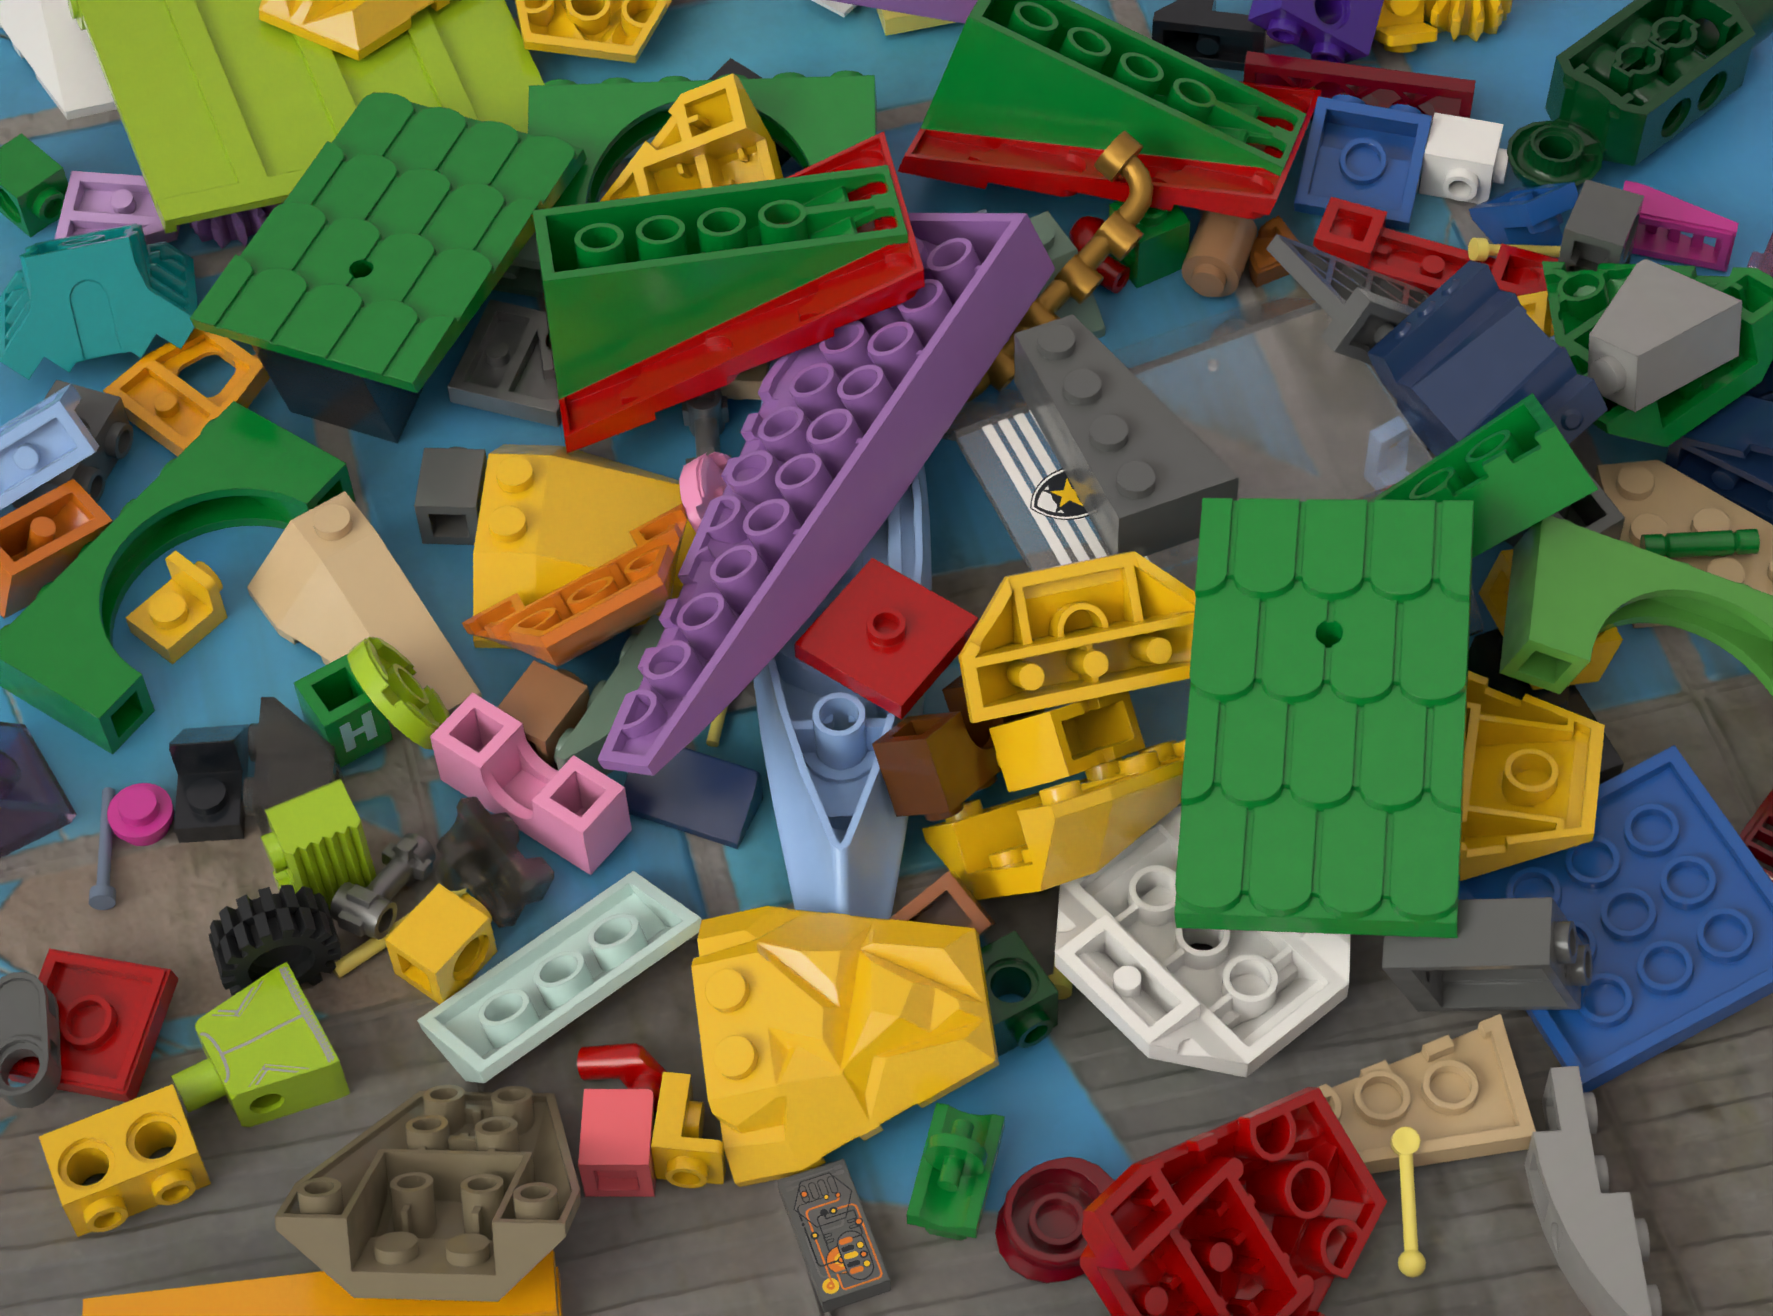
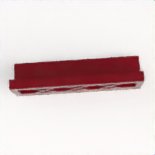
(1371, 84)

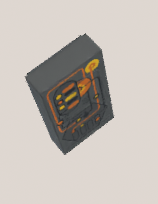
(834, 1235)

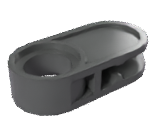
(28, 1030)

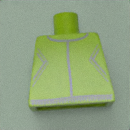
(263, 1054)

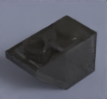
(287, 760)

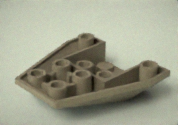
(440, 1197)

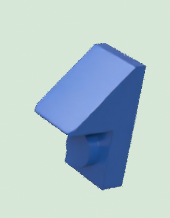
(1526, 214)

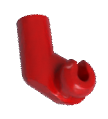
(1114, 272)

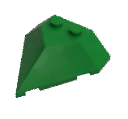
(1581, 298)

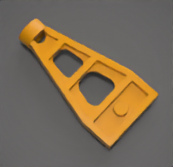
(172, 408)

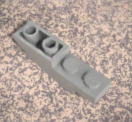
(1585, 1225)

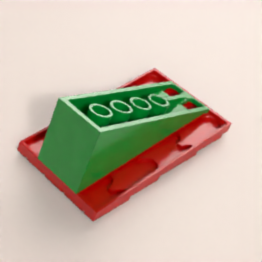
(1053, 84)
(707, 282)

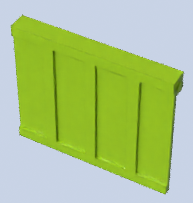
(240, 109)

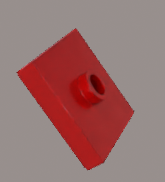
(886, 638)
(106, 1022)

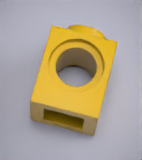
(442, 943)

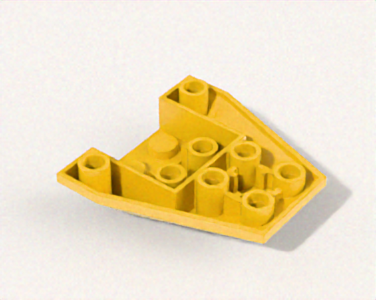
(1062, 828)

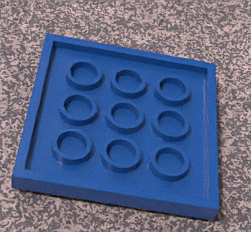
(1669, 916)

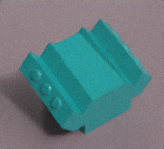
(95, 299)

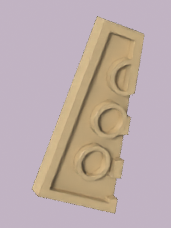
(1454, 1093)

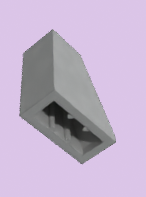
(1661, 335)

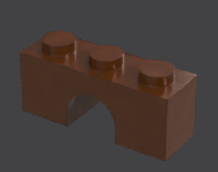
(939, 758)

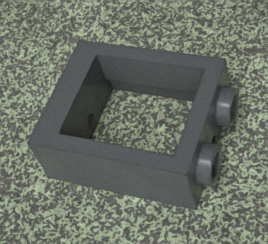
(1504, 959)

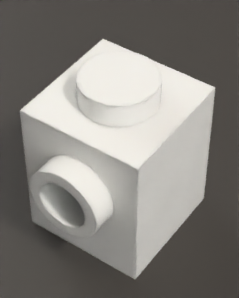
(1463, 159)

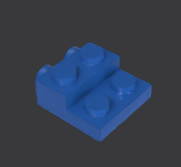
(1364, 158)

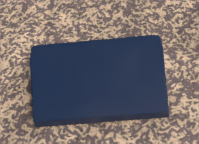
(698, 797)

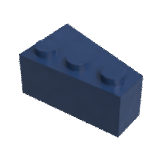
(1732, 454)

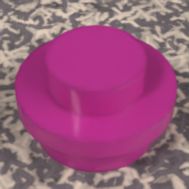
(141, 814)

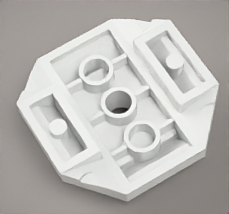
(1184, 1004)

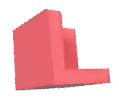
(617, 1143)

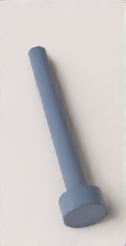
(102, 895)

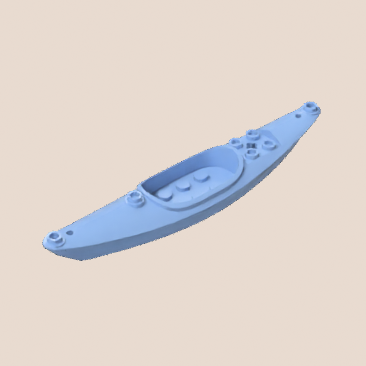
(819, 754)

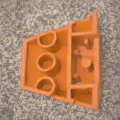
(594, 604)

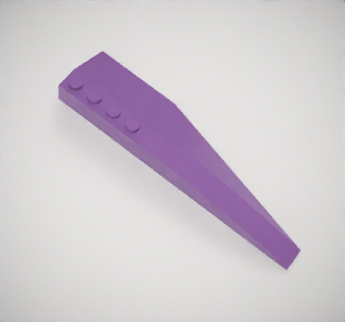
(823, 471)

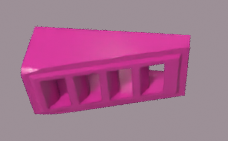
(1664, 220)

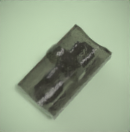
(484, 858)

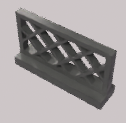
(1356, 298)

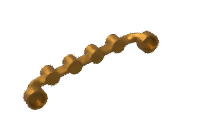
(1079, 275)

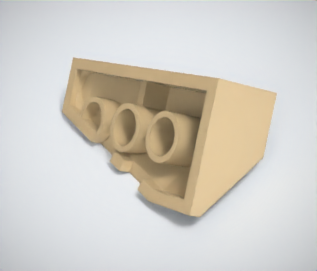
(338, 584)

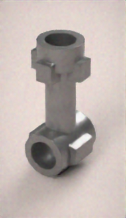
(706, 420)
(370, 908)

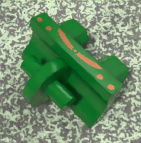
(955, 1172)

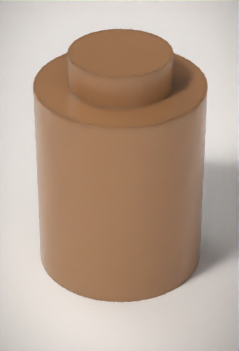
(1218, 254)

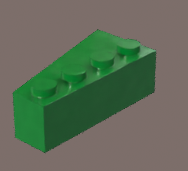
(1511, 469)

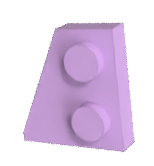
(109, 201)

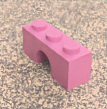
(566, 810)

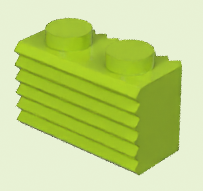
(318, 842)

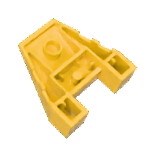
(1525, 779)

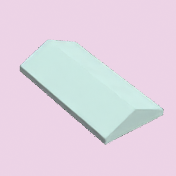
(558, 977)

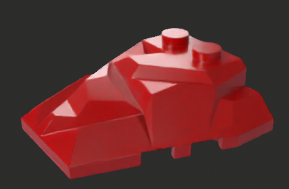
(1235, 1218)

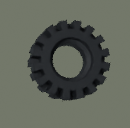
(273, 932)

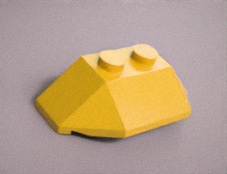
(1077, 636)

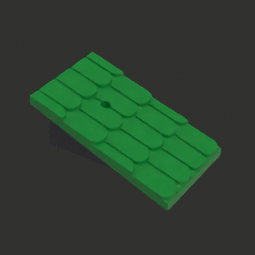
(384, 257)
(1327, 717)

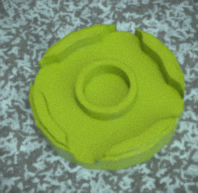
(392, 688)

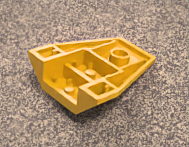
(558, 518)

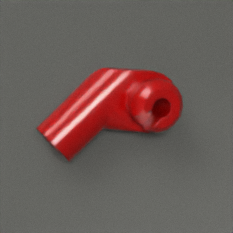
(624, 1061)

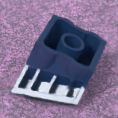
(1474, 357)

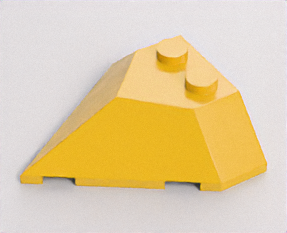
(705, 144)

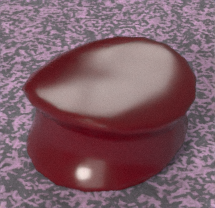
(1043, 1218)

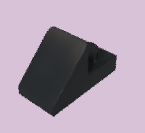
(1207, 34)
(210, 782)

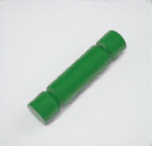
(1702, 543)

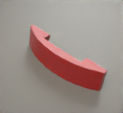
(1360, 237)

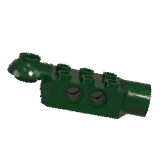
(1637, 85)

